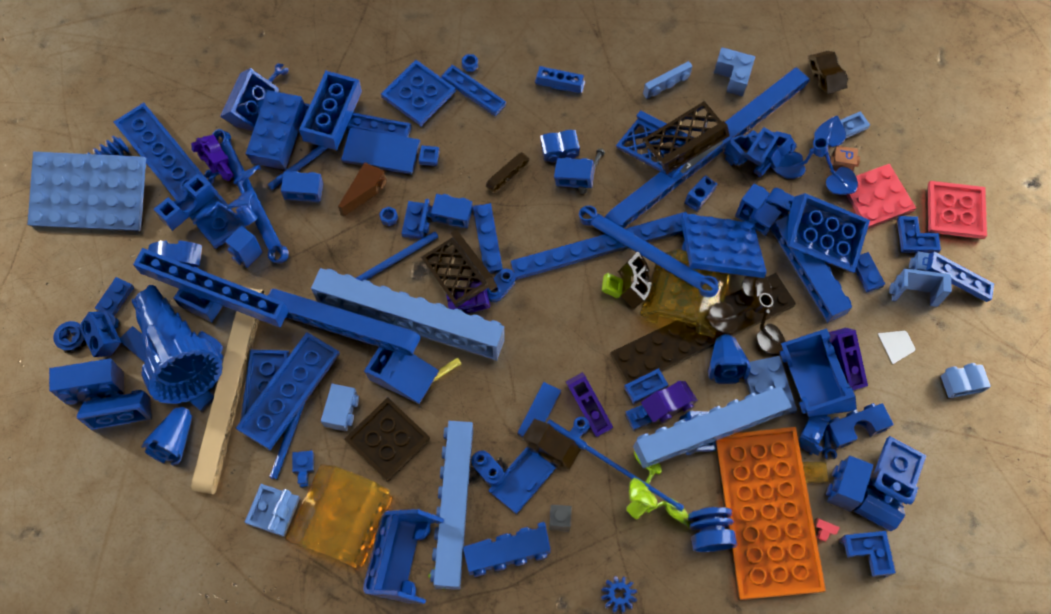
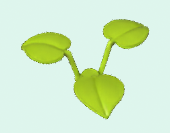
(645, 501)

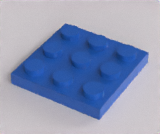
(418, 92)

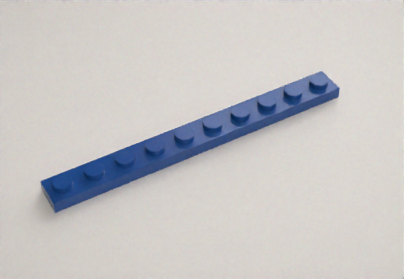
(593, 247)

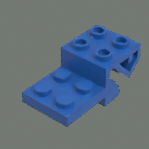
(892, 484)

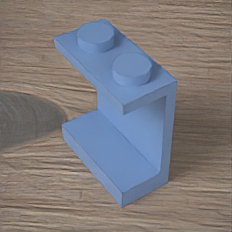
(936, 283)

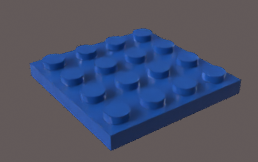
(722, 245)

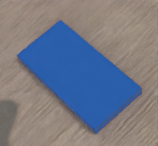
(381, 150)
(260, 371)

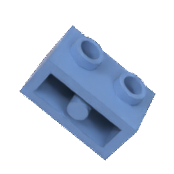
(339, 407)

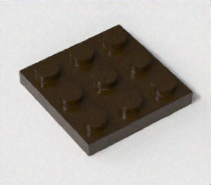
(387, 439)

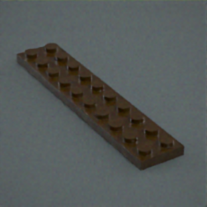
(679, 341)

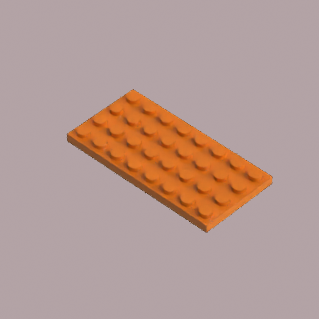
(770, 514)

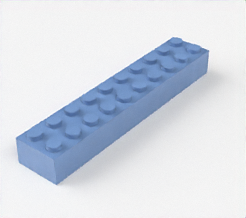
(411, 313)

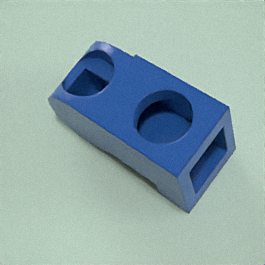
(700, 193)

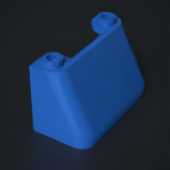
(818, 375)

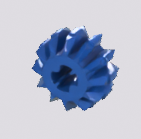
(619, 586)

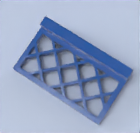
(650, 124)

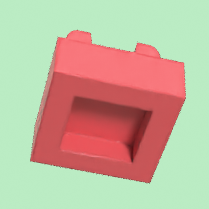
(825, 529)

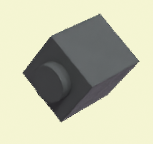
(560, 518)

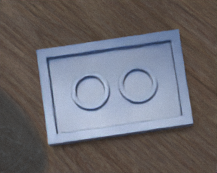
(769, 373)

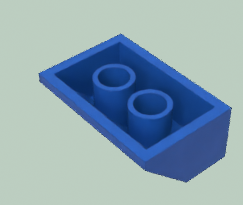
(246, 99)
(115, 410)

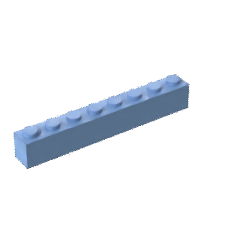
(712, 426)
(453, 505)

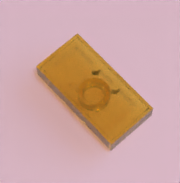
(815, 472)

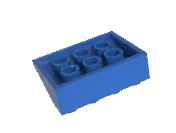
(826, 231)

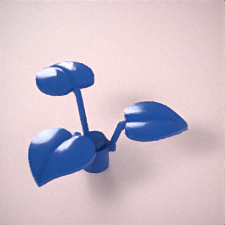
(831, 134)
(243, 205)

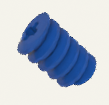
(114, 148)

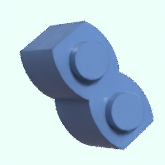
(965, 380)

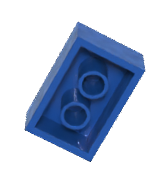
(86, 381)

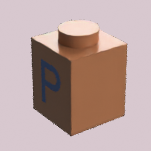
(845, 157)

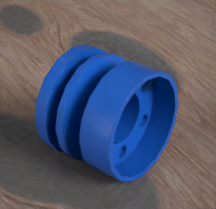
(712, 525)

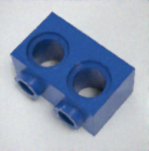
(99, 334)

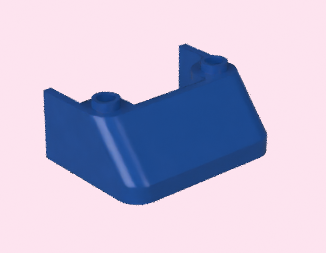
(394, 554)

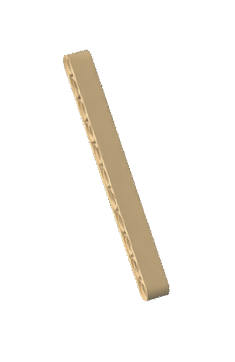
(225, 403)

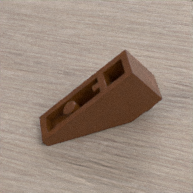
(364, 187)

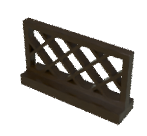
(693, 146)
(473, 263)

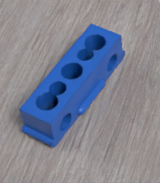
(560, 80)

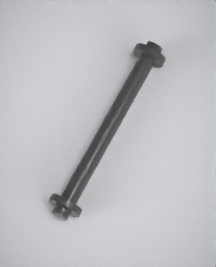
(600, 152)

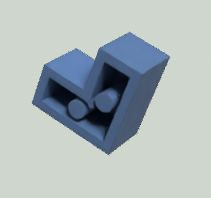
(736, 67)

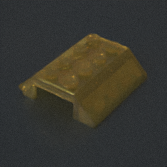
(680, 300)
(340, 515)

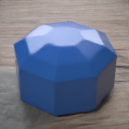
(469, 62)
(388, 216)

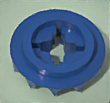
(62, 332)

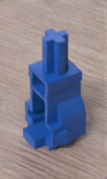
(733, 149)
(776, 154)
(812, 434)

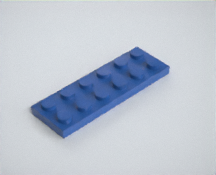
(287, 391)

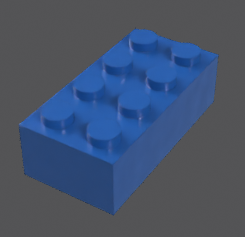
(330, 110)
(276, 130)

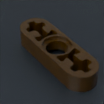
(507, 172)

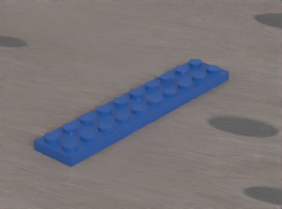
(174, 169)

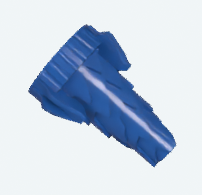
(177, 360)

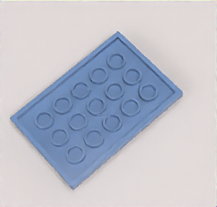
(86, 191)

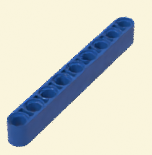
(348, 323)

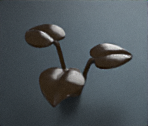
(723, 319)

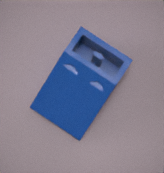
(401, 373)

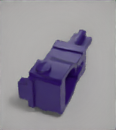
(211, 152)

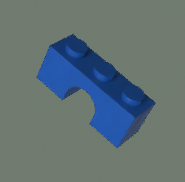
(196, 195)
(872, 418)

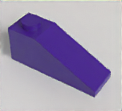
(849, 356)
(589, 404)

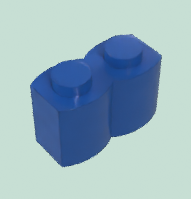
(560, 145)

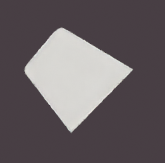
(897, 344)

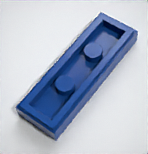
(540, 407)

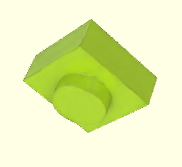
(612, 285)

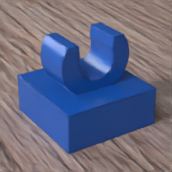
(638, 417)

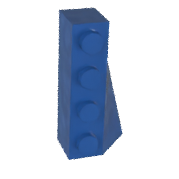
(507, 550)

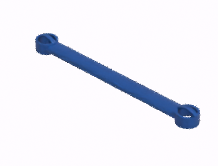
(262, 222)
(649, 251)

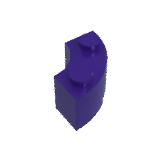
(669, 402)

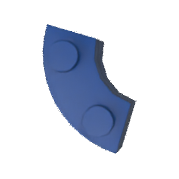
(183, 252)

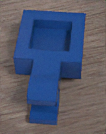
(302, 465)

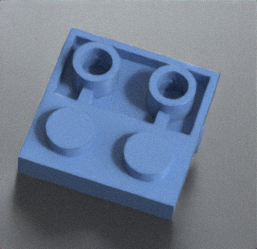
(272, 510)

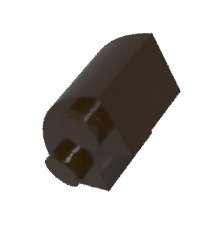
(827, 69)
(635, 280)
(551, 444)

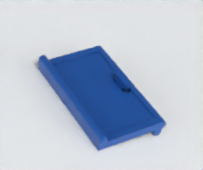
(524, 474)

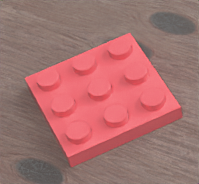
(880, 196)
(957, 210)

